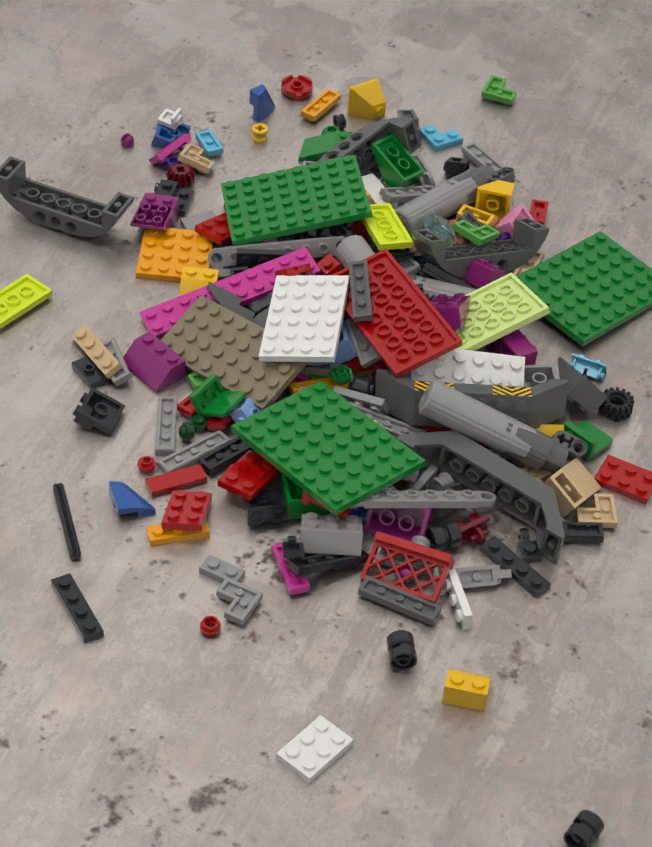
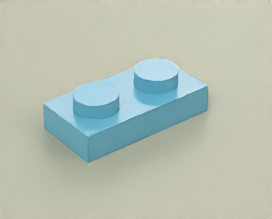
(209, 142)

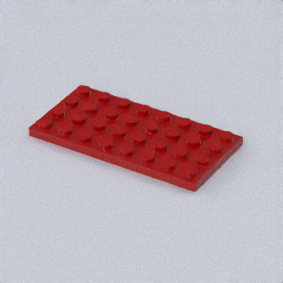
(404, 323)

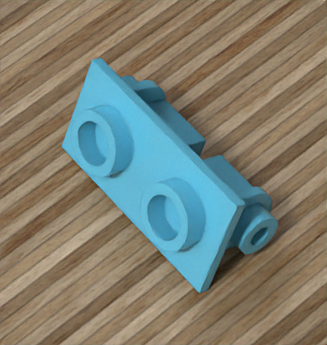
(596, 368)

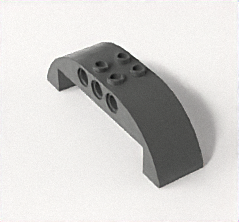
(360, 141)
(58, 207)
(507, 254)

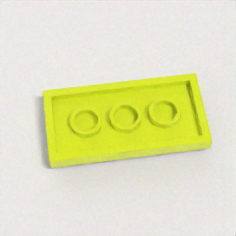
(387, 228)
(20, 298)

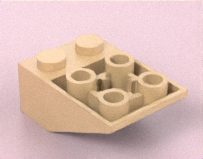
(572, 486)

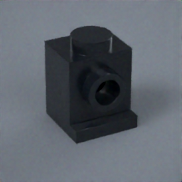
(456, 166)

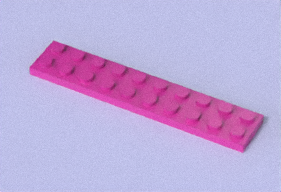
(248, 285)

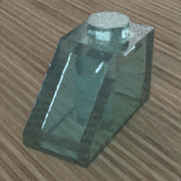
(440, 226)

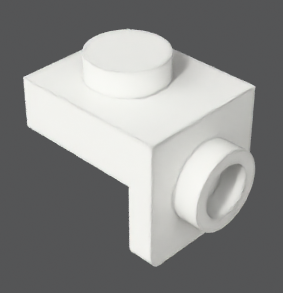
(171, 119)

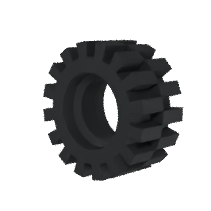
(617, 411)

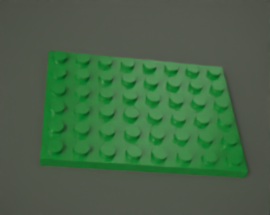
(295, 200)
(591, 287)
(328, 447)

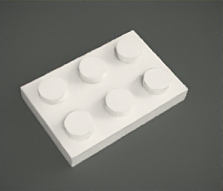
(314, 749)

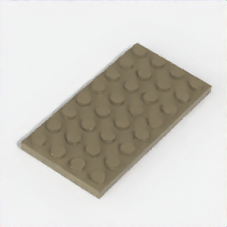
(229, 346)

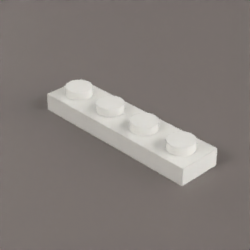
(457, 598)

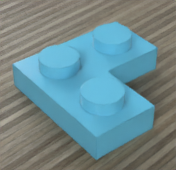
(438, 140)

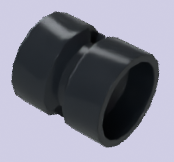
(444, 536)
(401, 650)
(584, 830)

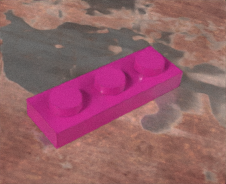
(294, 583)

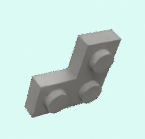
(242, 600)

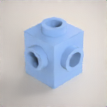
(243, 410)

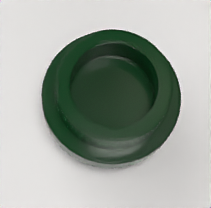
(199, 422)
(186, 431)

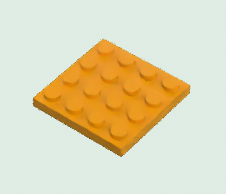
(169, 250)

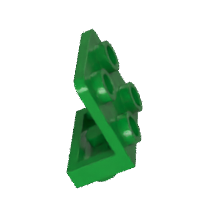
(213, 400)
(591, 435)

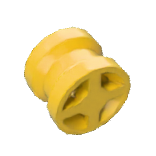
(259, 133)

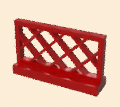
(418, 553)

